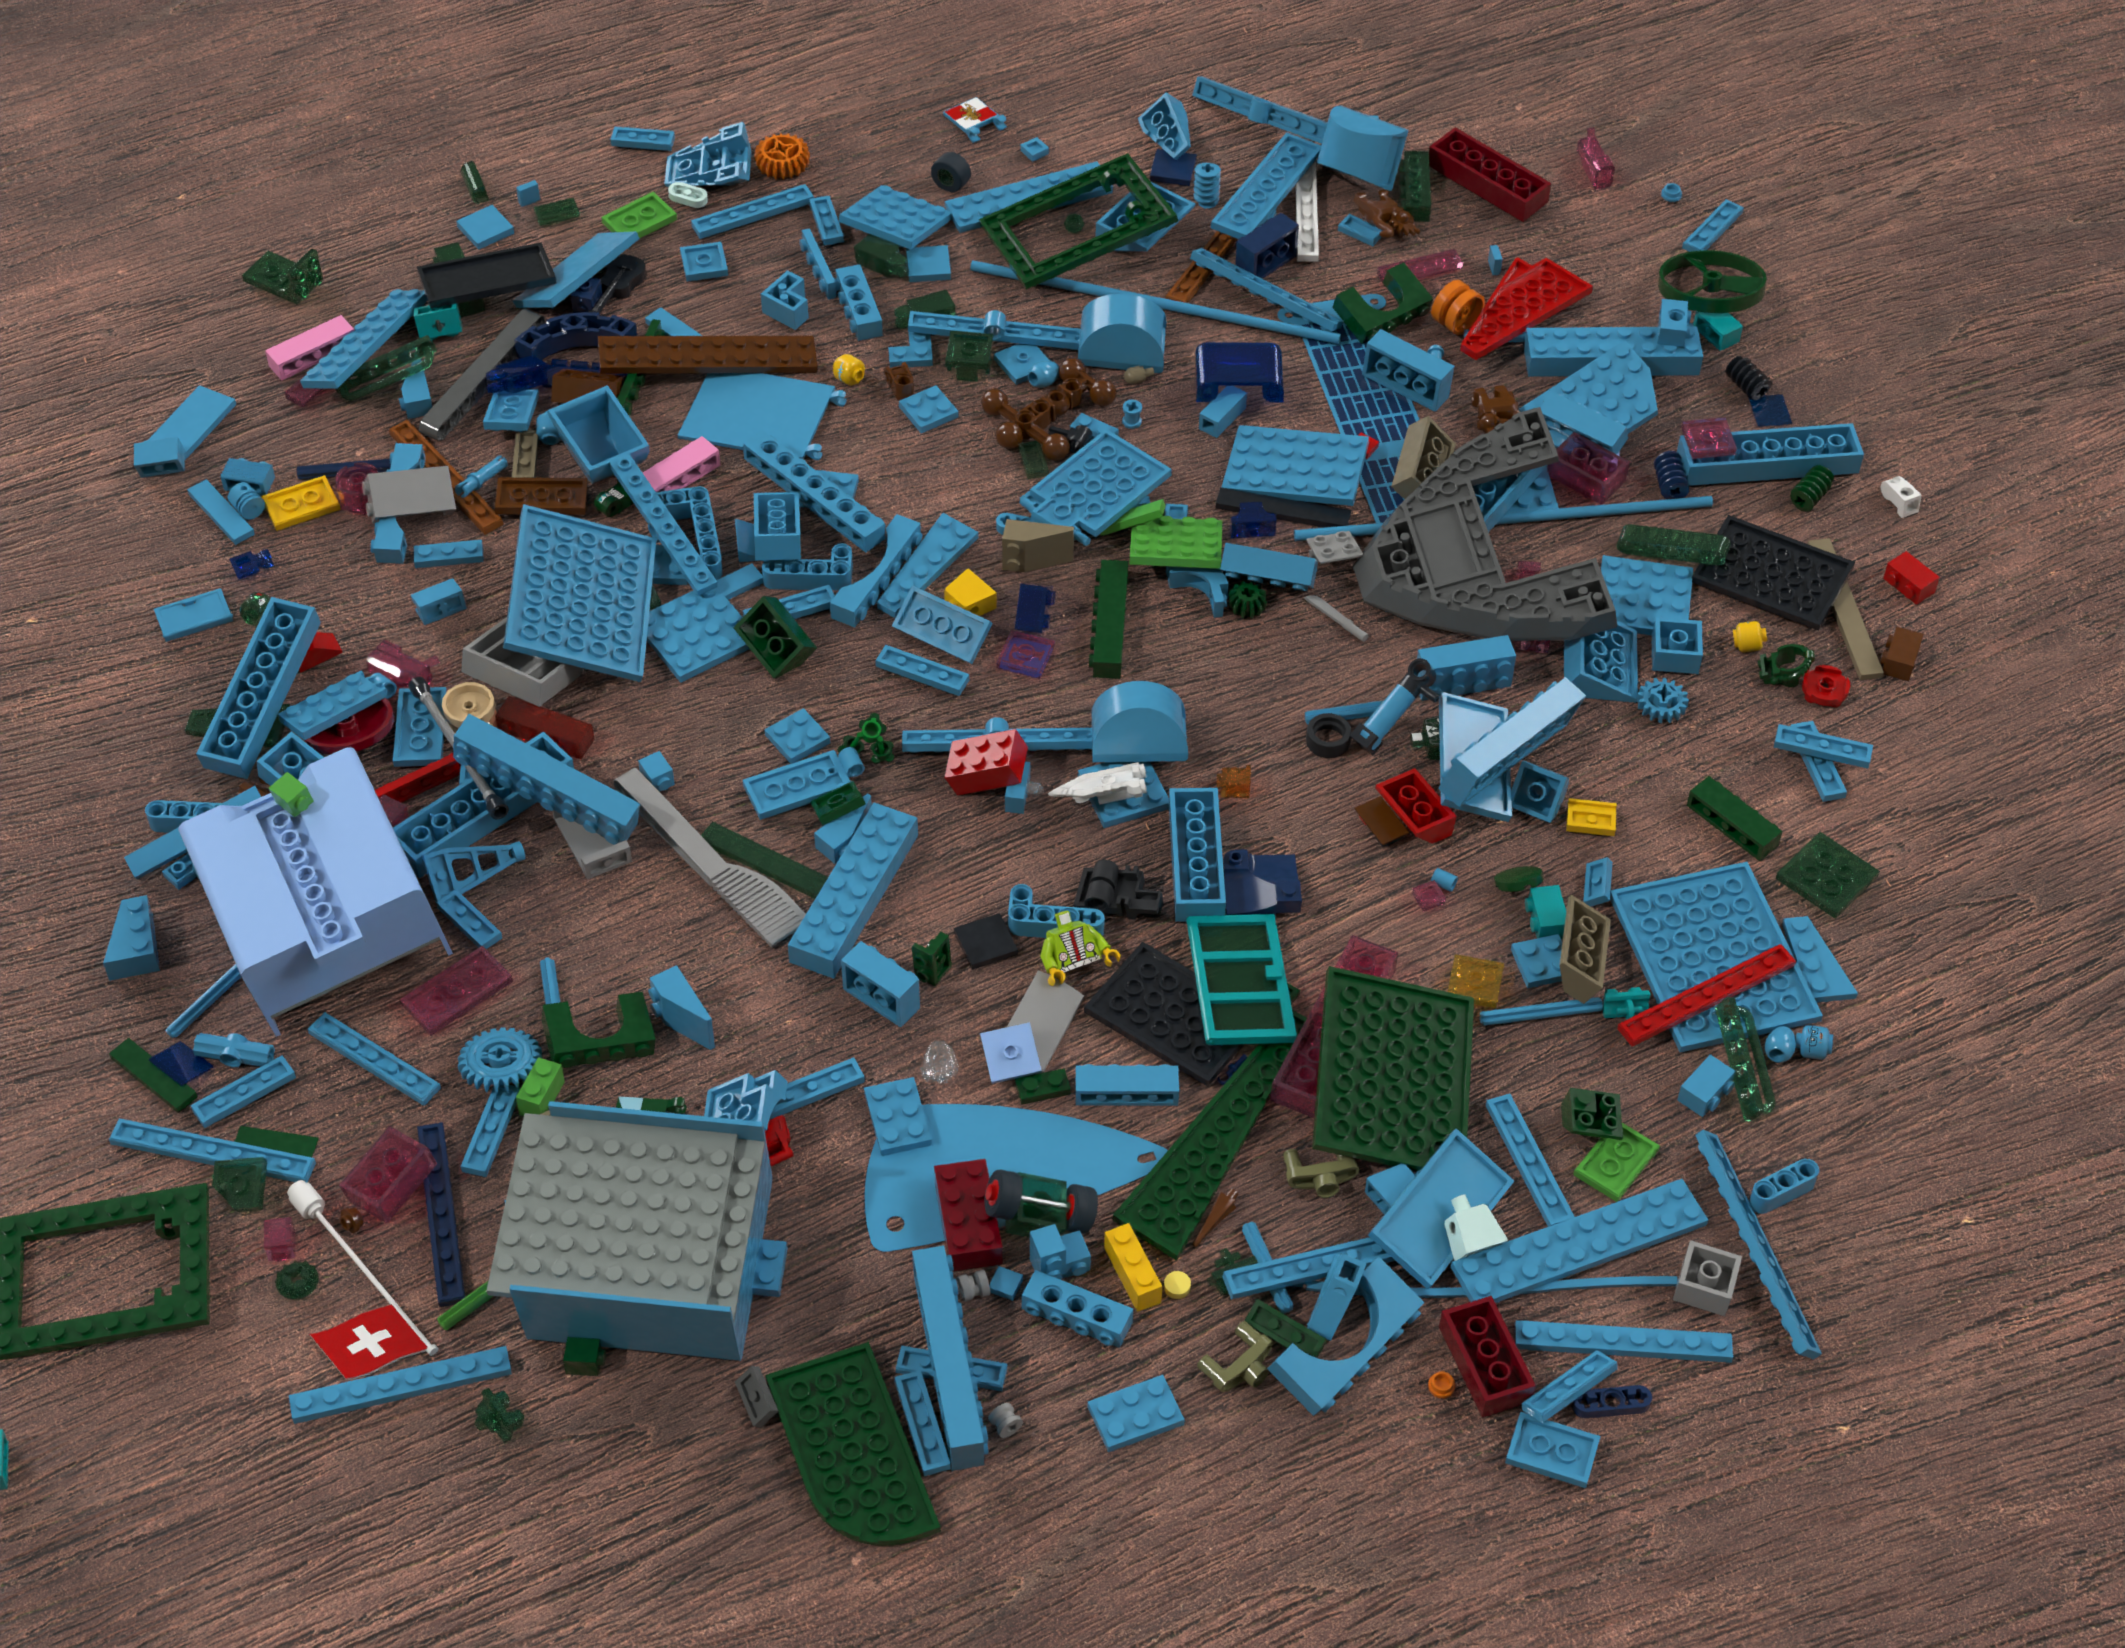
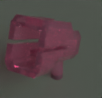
(1595, 160)
(398, 666)

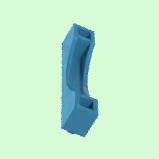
(390, 540)
(854, 600)

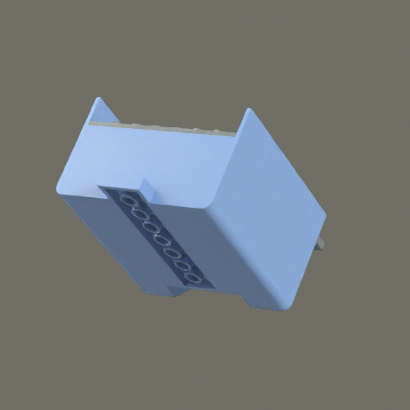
(310, 893)

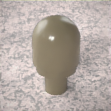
(1137, 374)

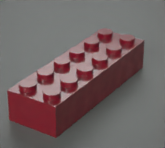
(1489, 174)

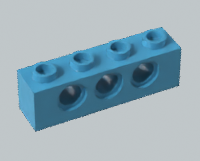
(858, 303)
(1069, 1297)

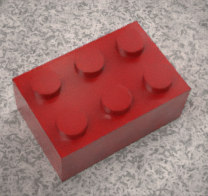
(986, 762)

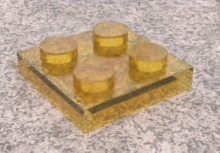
(1476, 979)

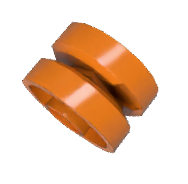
(1457, 307)

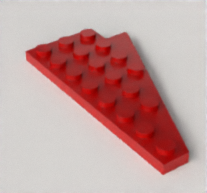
(1522, 301)

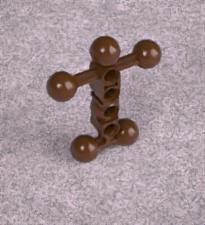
(1038, 415)

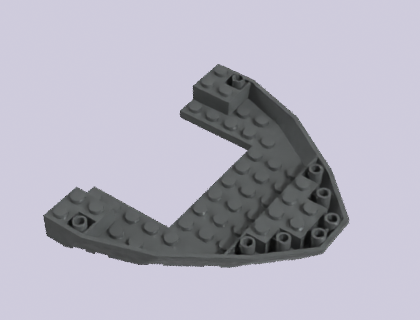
(1440, 565)

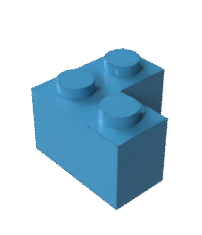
(786, 300)
(1059, 1254)

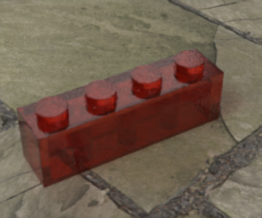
(528, 720)

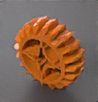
(782, 156)

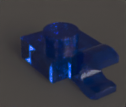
(248, 564)

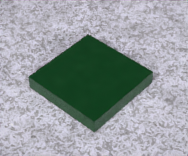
(837, 802)

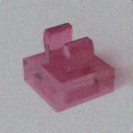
(1527, 568)

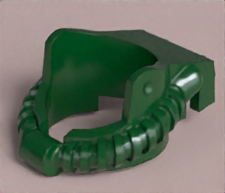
(1785, 654)

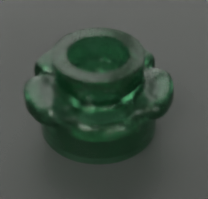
(1074, 223)

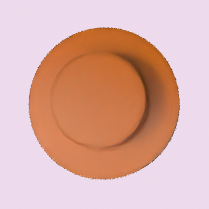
(1441, 1385)

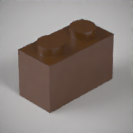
(1902, 653)

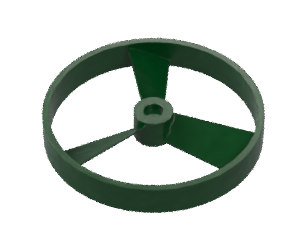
(1714, 281)

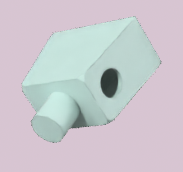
(1472, 1229)

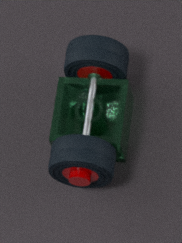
(1038, 1201)

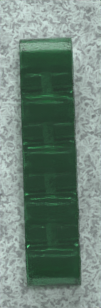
(1673, 544)

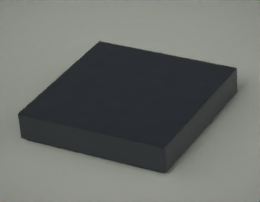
(985, 941)

